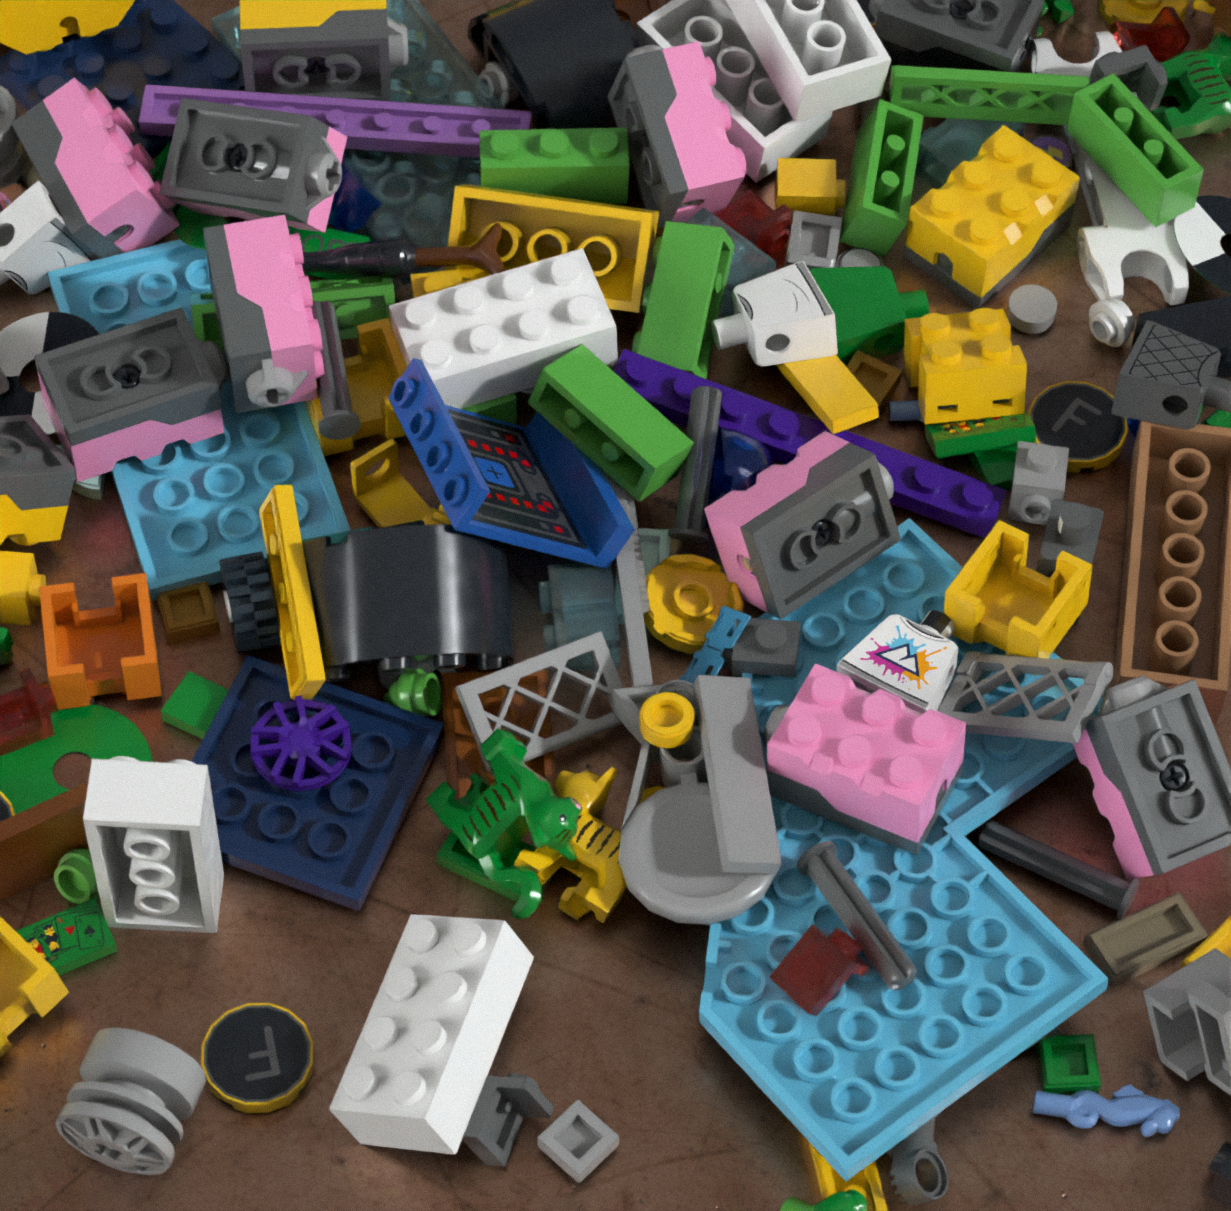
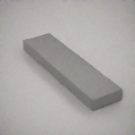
(736, 775)

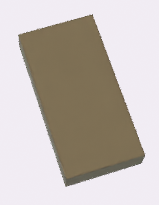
(1145, 939)

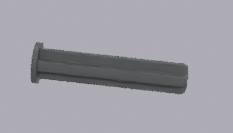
(337, 412)
(698, 466)
(1059, 867)
(857, 914)

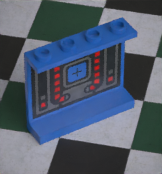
(510, 478)

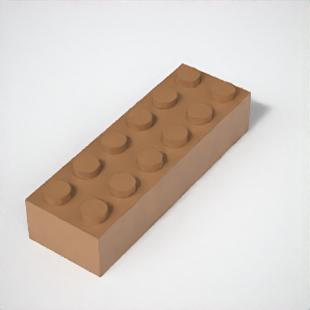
(1178, 561)

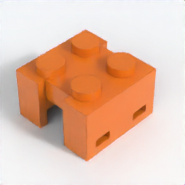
(100, 647)

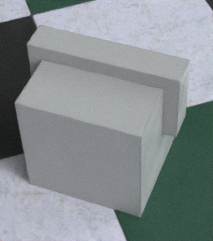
(1194, 1019)

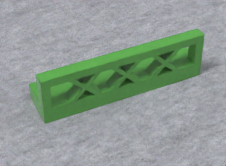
(985, 94)
(355, 302)

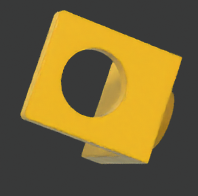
(386, 493)

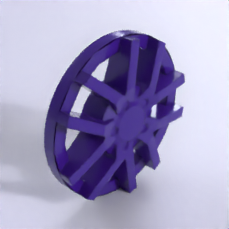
(301, 744)

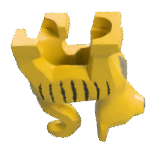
(594, 845)

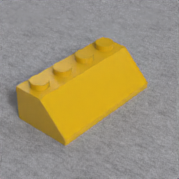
(543, 226)

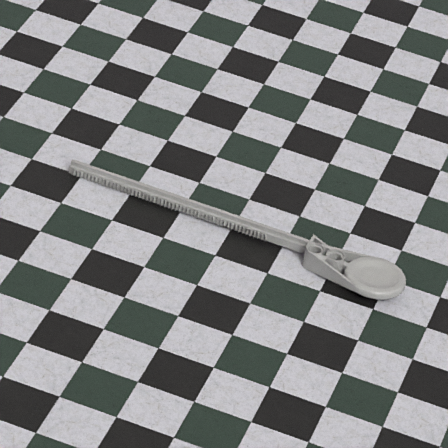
(671, 837)

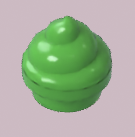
(416, 693)
(76, 876)

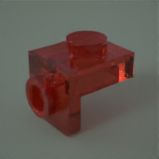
(1163, 37)
(758, 222)
(26, 713)
(818, 967)

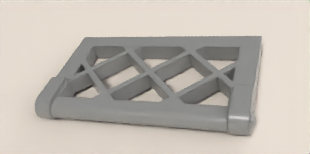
(555, 660)
(1034, 725)

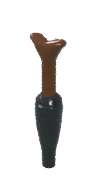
(402, 257)

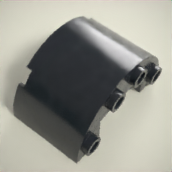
(558, 56)
(410, 598)

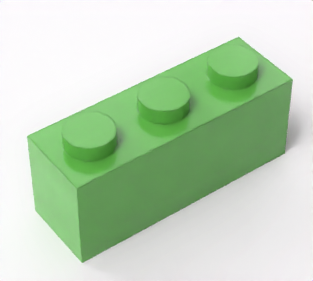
(1134, 150)
(557, 162)
(881, 178)
(685, 296)
(610, 422)

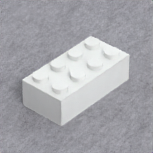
(815, 52)
(757, 112)
(505, 328)
(154, 844)
(432, 1033)

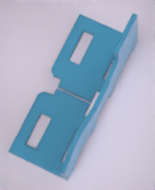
(719, 637)

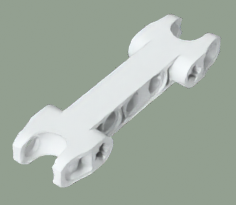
(1121, 237)

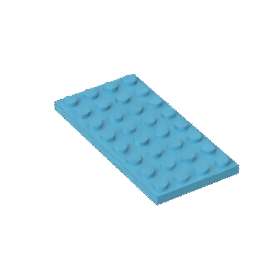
(205, 495)

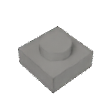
(578, 1141)

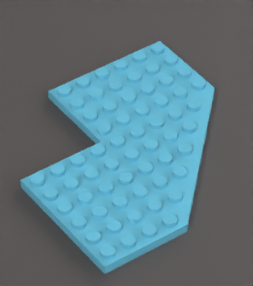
(983, 954)

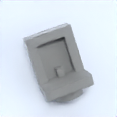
(813, 240)
(1037, 481)

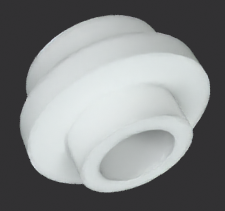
(1111, 321)

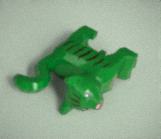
(1200, 88)
(499, 815)

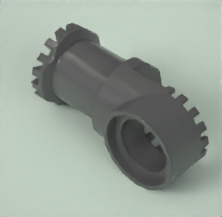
(920, 1150)

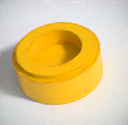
(666, 720)

